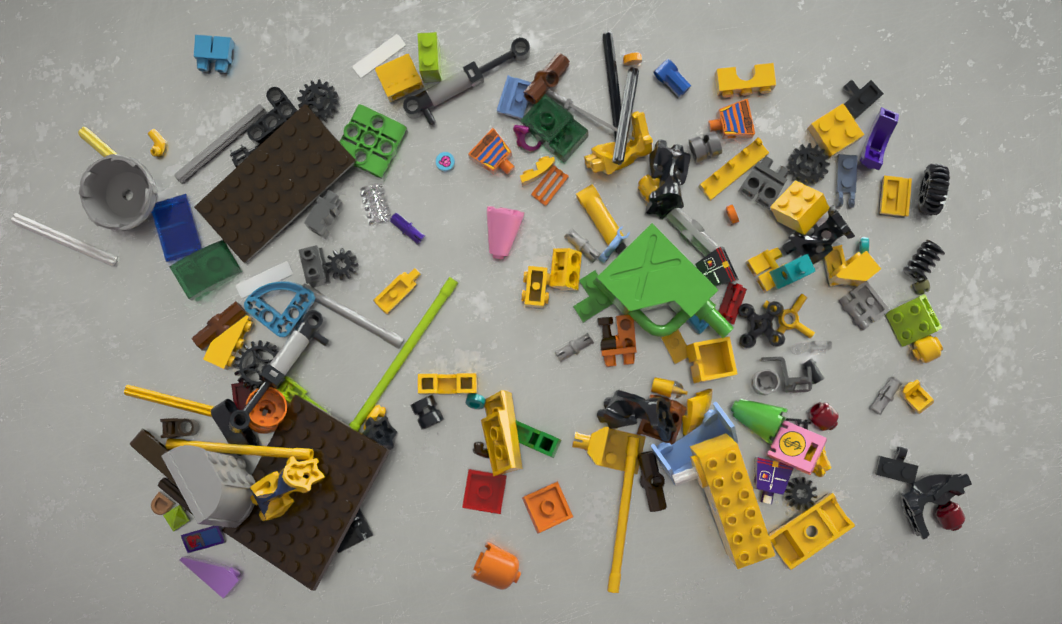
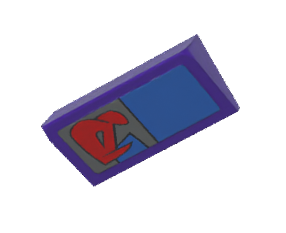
(203, 538)

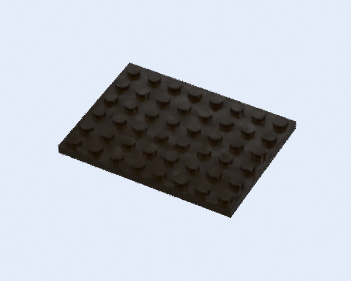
(317, 521)

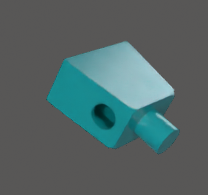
(795, 271)

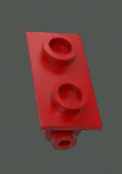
(731, 301)

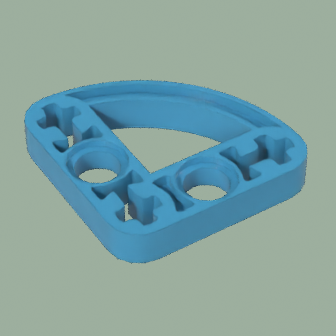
(279, 319)

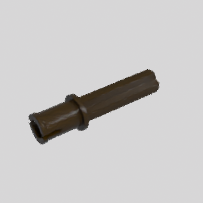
(174, 492)

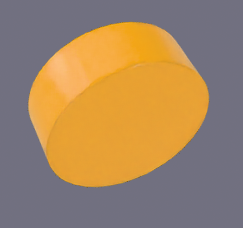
(632, 59)

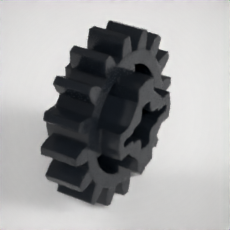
(325, 98)
(807, 157)

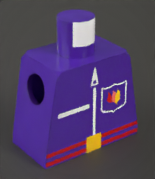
(770, 478)

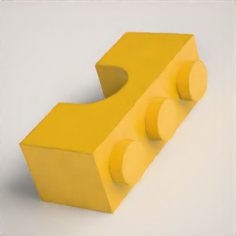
(729, 83)
(447, 384)

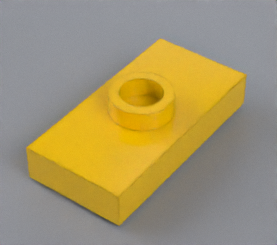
(675, 346)

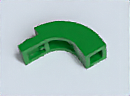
(537, 439)

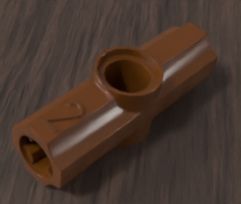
(540, 84)
(218, 325)

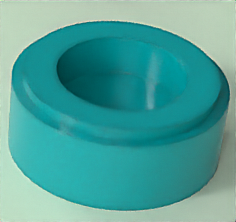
(864, 245)
(475, 401)

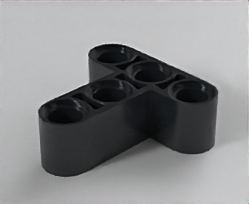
(276, 113)

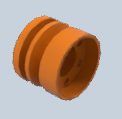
(275, 404)

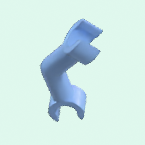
(612, 246)

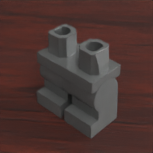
(765, 179)
(323, 214)
(312, 264)

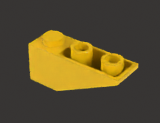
(224, 347)

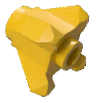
(822, 464)

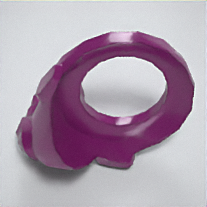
(520, 132)

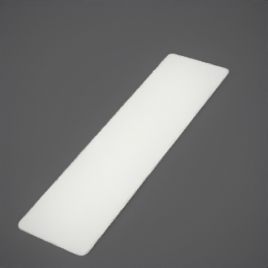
(379, 55)
(269, 276)

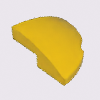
(696, 409)

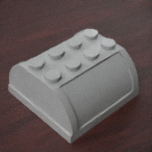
(212, 484)

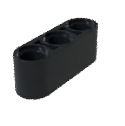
(221, 415)

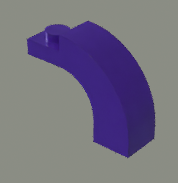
(878, 138)

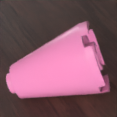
(502, 229)

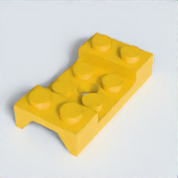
(792, 540)

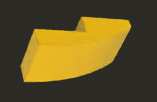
(543, 166)

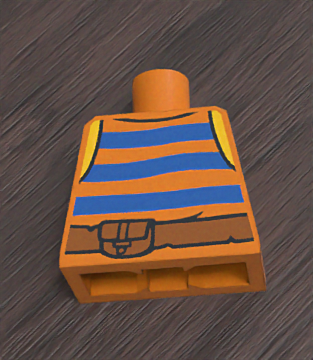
(734, 121)
(492, 153)

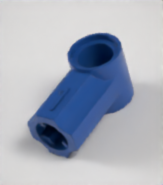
(668, 74)

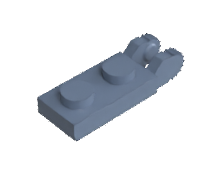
(846, 178)

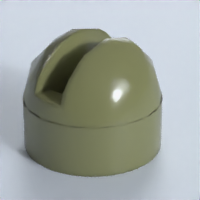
(921, 286)

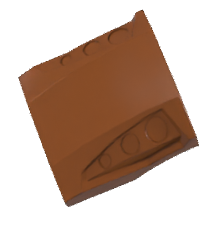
(677, 411)

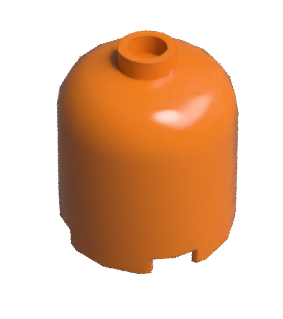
(496, 567)

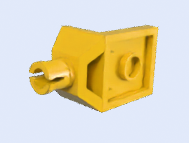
(608, 447)

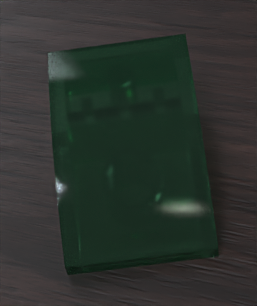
(555, 128)
(206, 269)

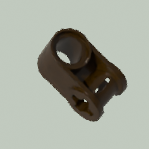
(176, 427)

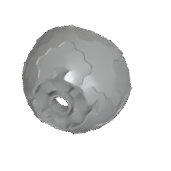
(104, 191)

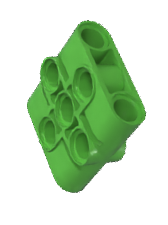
(384, 136)

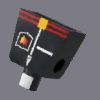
(717, 267)

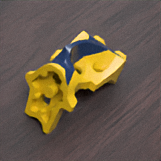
(275, 499)

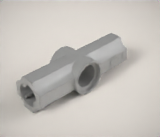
(691, 231)

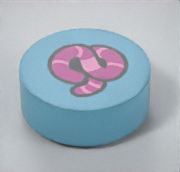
(445, 161)

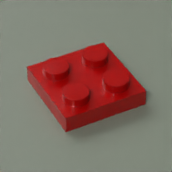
(484, 491)

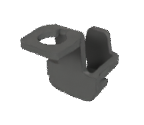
(790, 383)

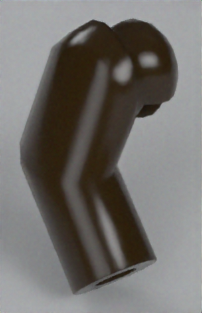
(479, 450)

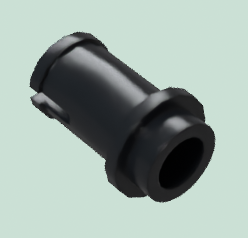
(816, 374)

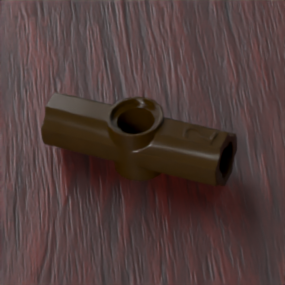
(654, 490)

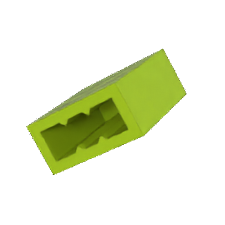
(429, 57)

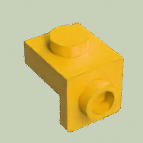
(917, 396)

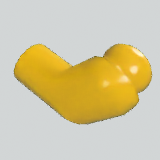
(159, 143)
(375, 412)

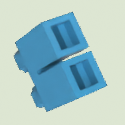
(213, 50)

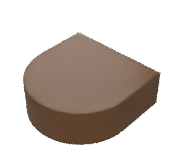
(161, 504)

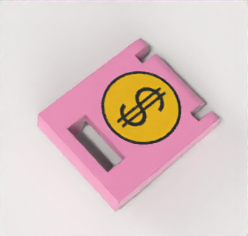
(793, 444)

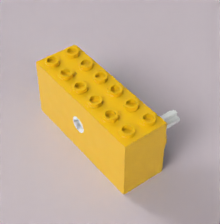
(724, 477)

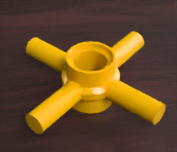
(792, 312)

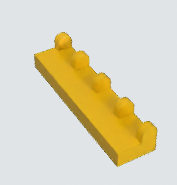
(733, 169)

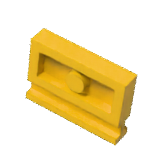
(895, 196)

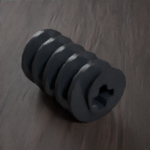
(922, 260)

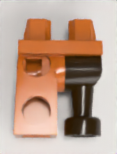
(620, 344)

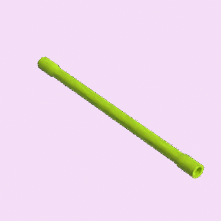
(444, 293)

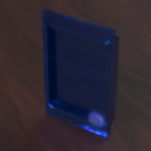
(176, 227)

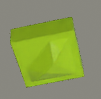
(177, 518)

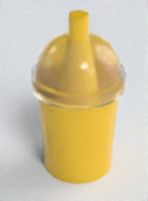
(668, 388)

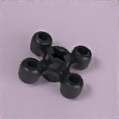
(755, 320)

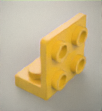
(399, 77)

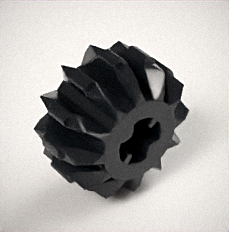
(335, 268)
(802, 485)

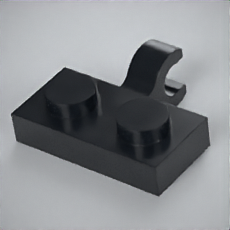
(861, 98)
(896, 467)

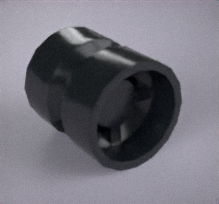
(430, 418)

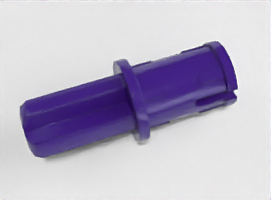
(406, 228)

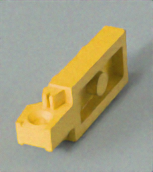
(397, 291)

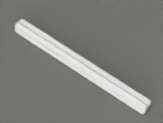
(64, 239)

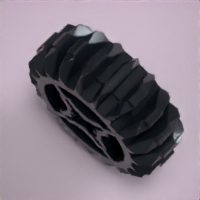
(933, 189)
(251, 368)

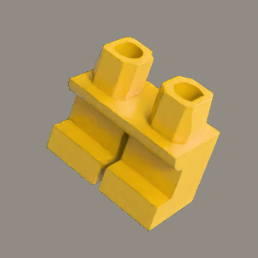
(762, 262)

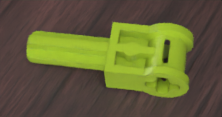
(293, 389)

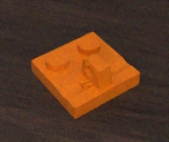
(547, 507)

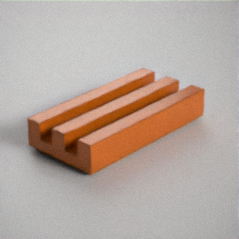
(544, 180)

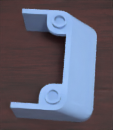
(676, 457)

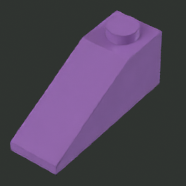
(216, 576)

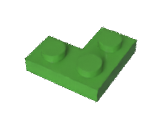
(595, 302)

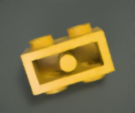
(535, 292)

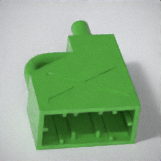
(658, 275)

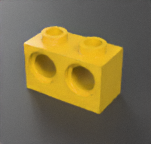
(565, 269)

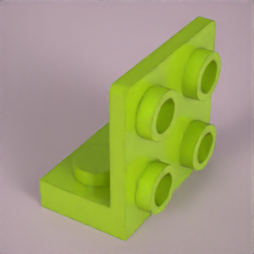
(913, 320)

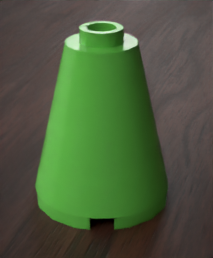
(759, 417)

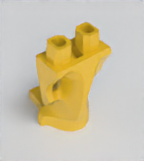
(602, 154)

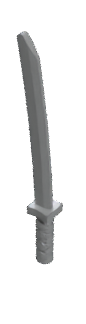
(567, 103)

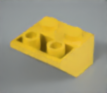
(859, 270)

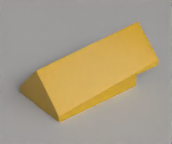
(501, 433)

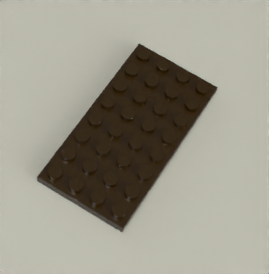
(275, 183)

